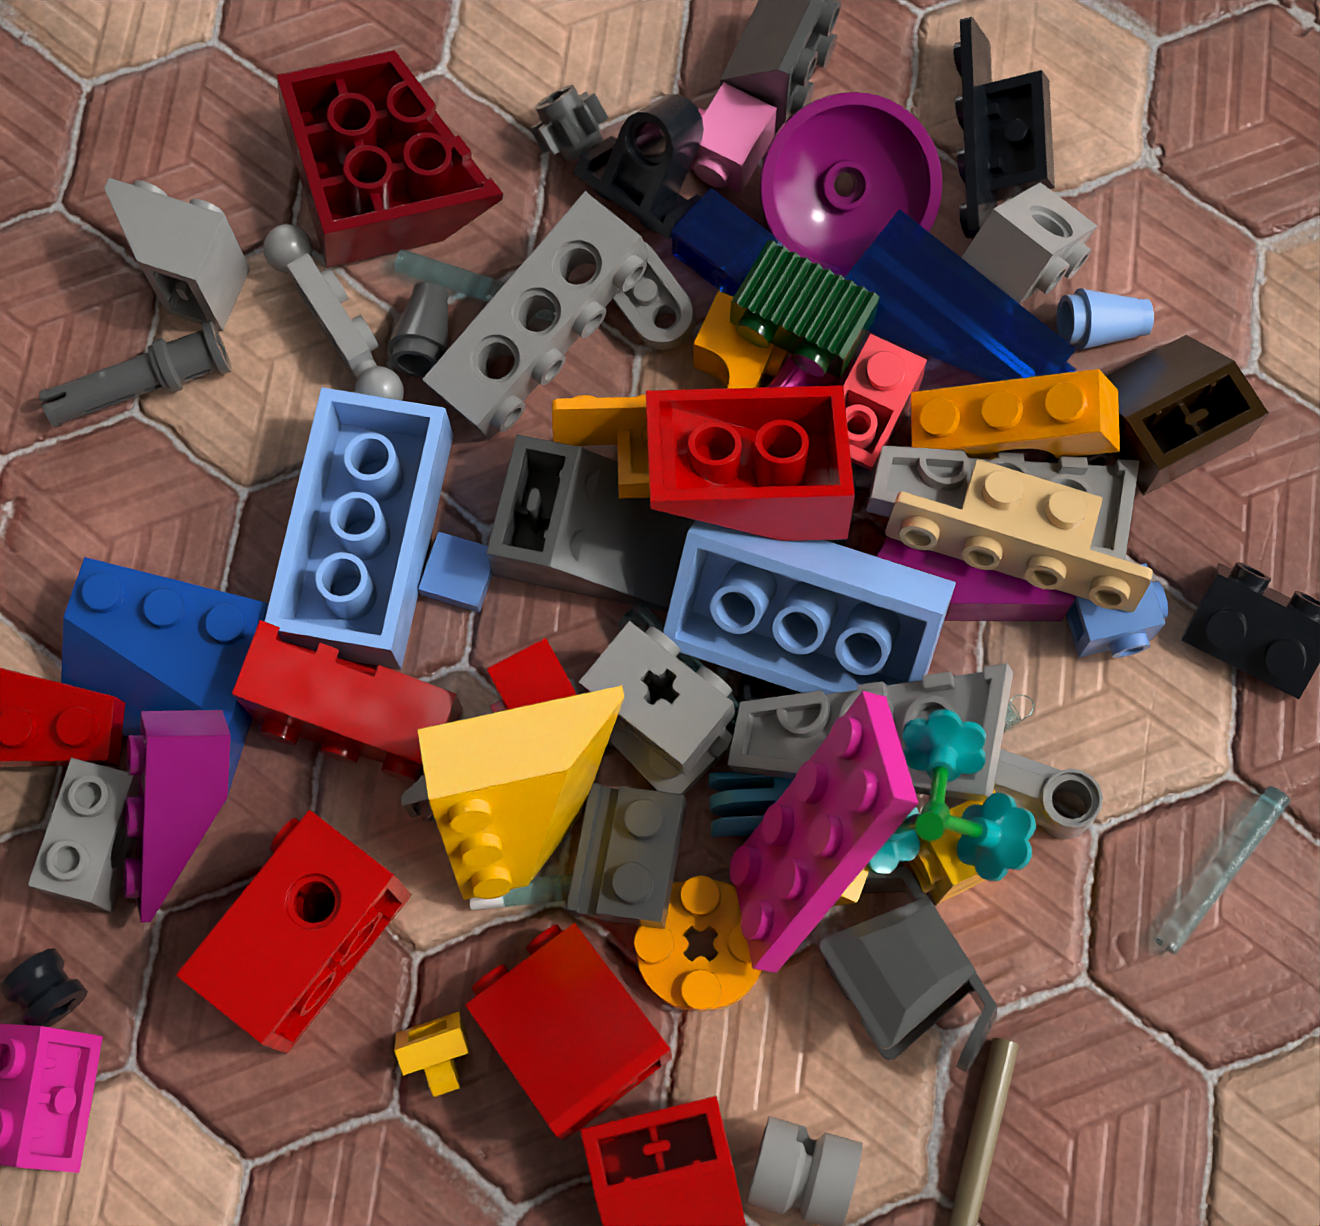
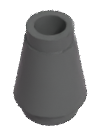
(421, 330)

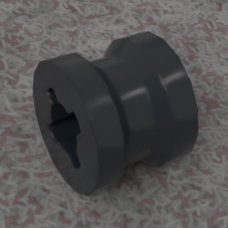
(43, 989)

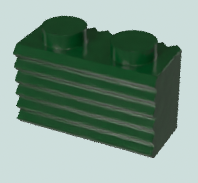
(802, 311)

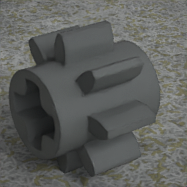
(568, 122)

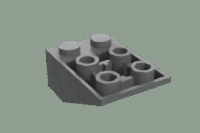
(574, 534)

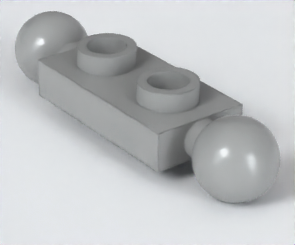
(290, 251)

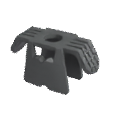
(906, 971)

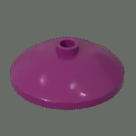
(858, 135)

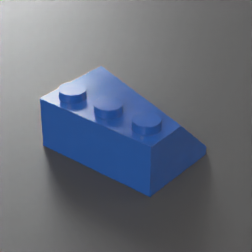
(159, 645)

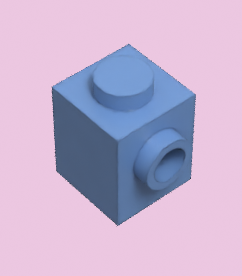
(1116, 630)

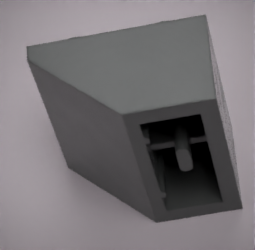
(782, 51)

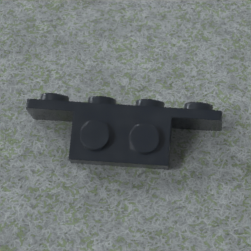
(1003, 127)

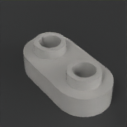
(653, 296)

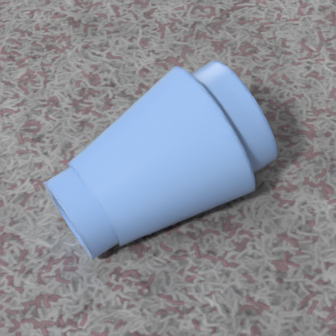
(1102, 318)

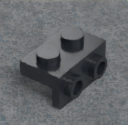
(1258, 628)

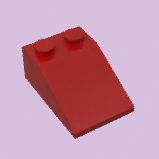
(753, 459)

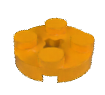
(701, 983)

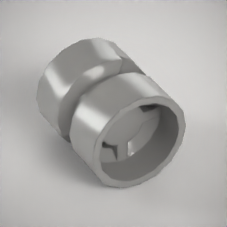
(804, 1173)

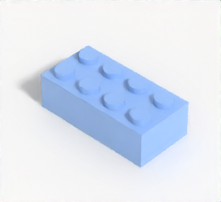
(361, 526)
(804, 611)

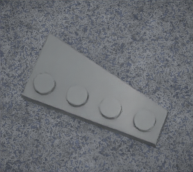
(945, 475)
(785, 731)

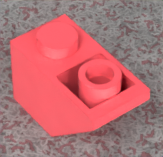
(879, 397)

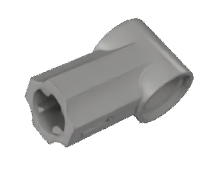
(1032, 789)

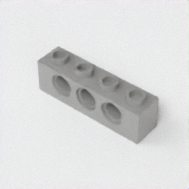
(582, 236)

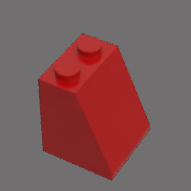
(567, 1029)

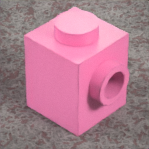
(734, 138)

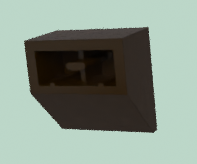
(1182, 410)

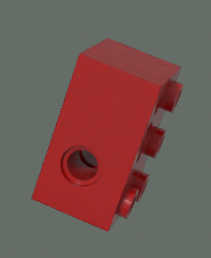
(268, 956)

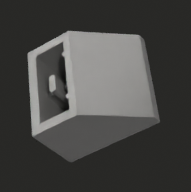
(181, 250)

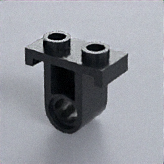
(645, 168)

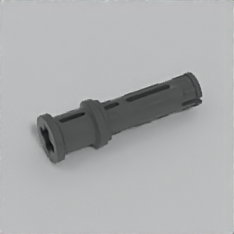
(163, 366)

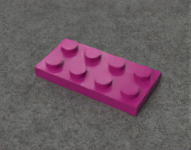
(822, 831)

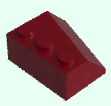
(377, 159)

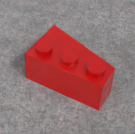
(340, 703)

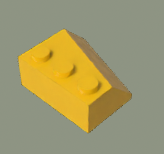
(514, 785)

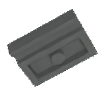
(627, 855)

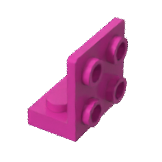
(45, 1095)

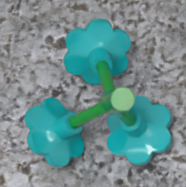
(992, 833)

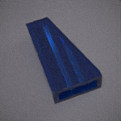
(951, 311)

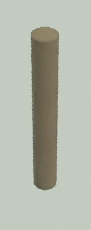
(984, 1133)

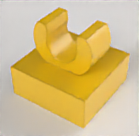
(433, 1048)

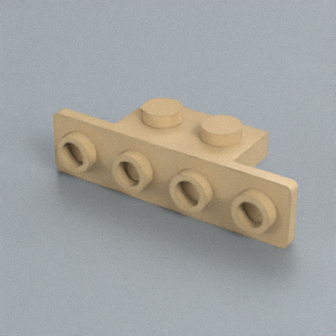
(1025, 531)

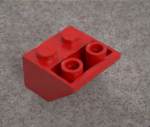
(664, 1168)

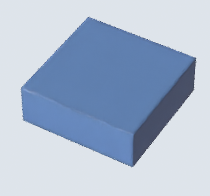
(457, 572)

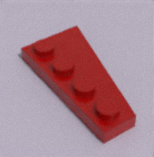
(56, 722)

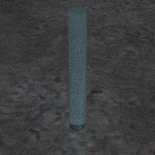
(454, 278)
(1222, 870)

